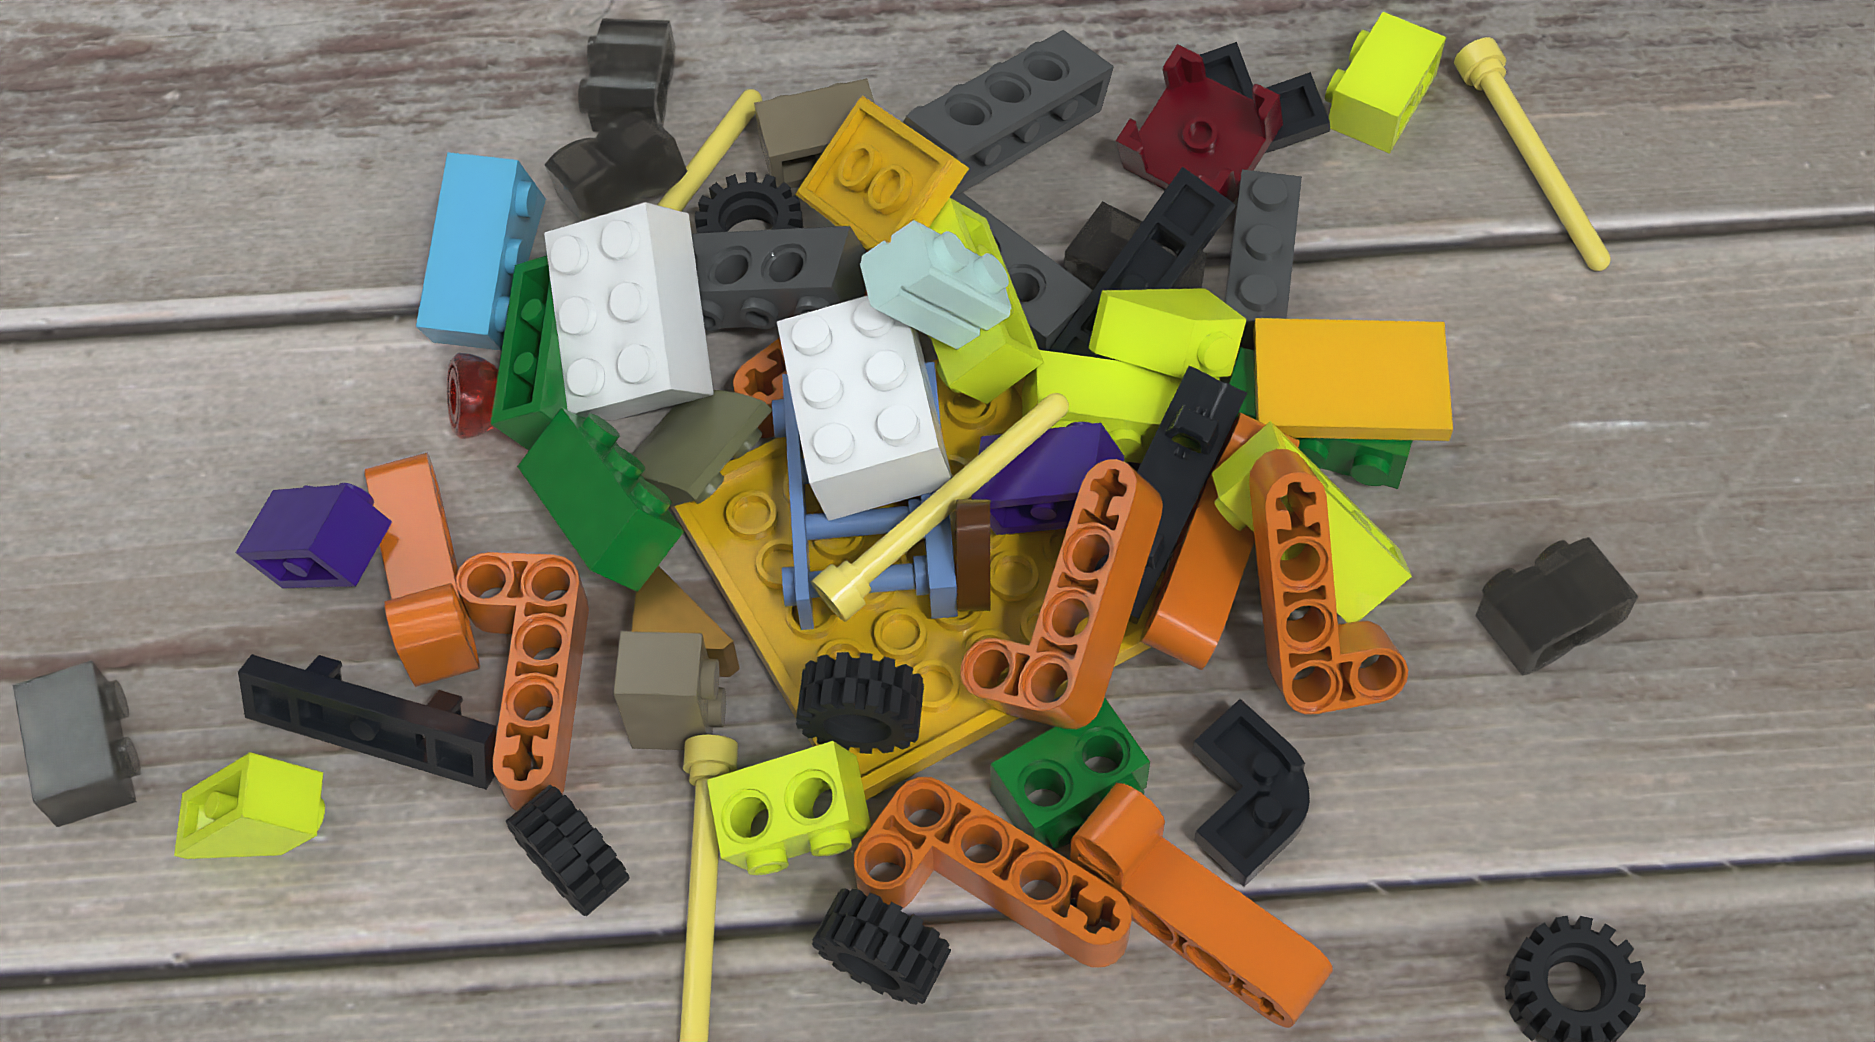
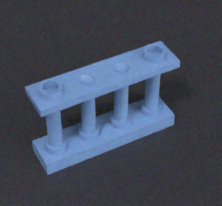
(929, 574)

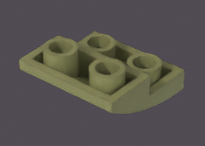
(697, 441)

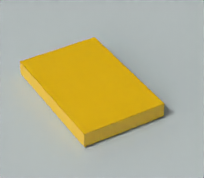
(880, 176)
(1353, 378)

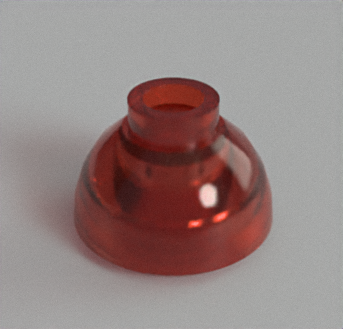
(470, 394)

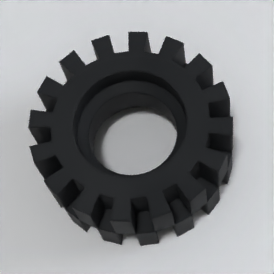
(748, 202)
(860, 702)
(568, 850)
(881, 946)
(1596, 952)

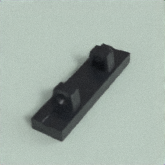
(1181, 221)
(1204, 413)
(369, 721)

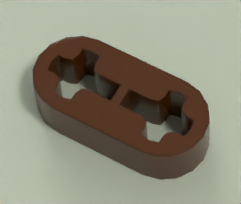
(973, 554)

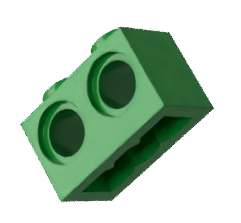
(1058, 764)

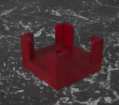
(1200, 129)

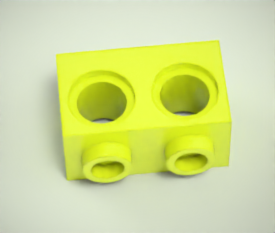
(788, 791)

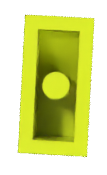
(1168, 330)
(250, 810)

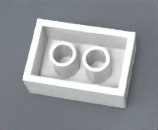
(628, 312)
(862, 407)

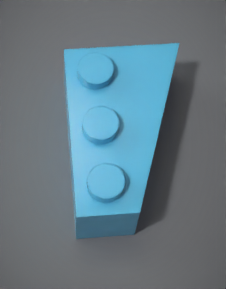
(479, 234)

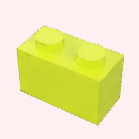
(1384, 81)

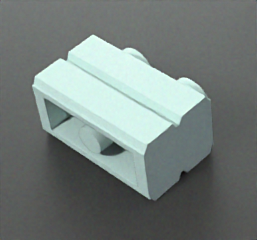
(936, 284)

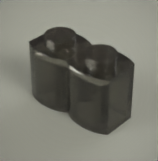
(628, 70)
(623, 163)
(1555, 604)

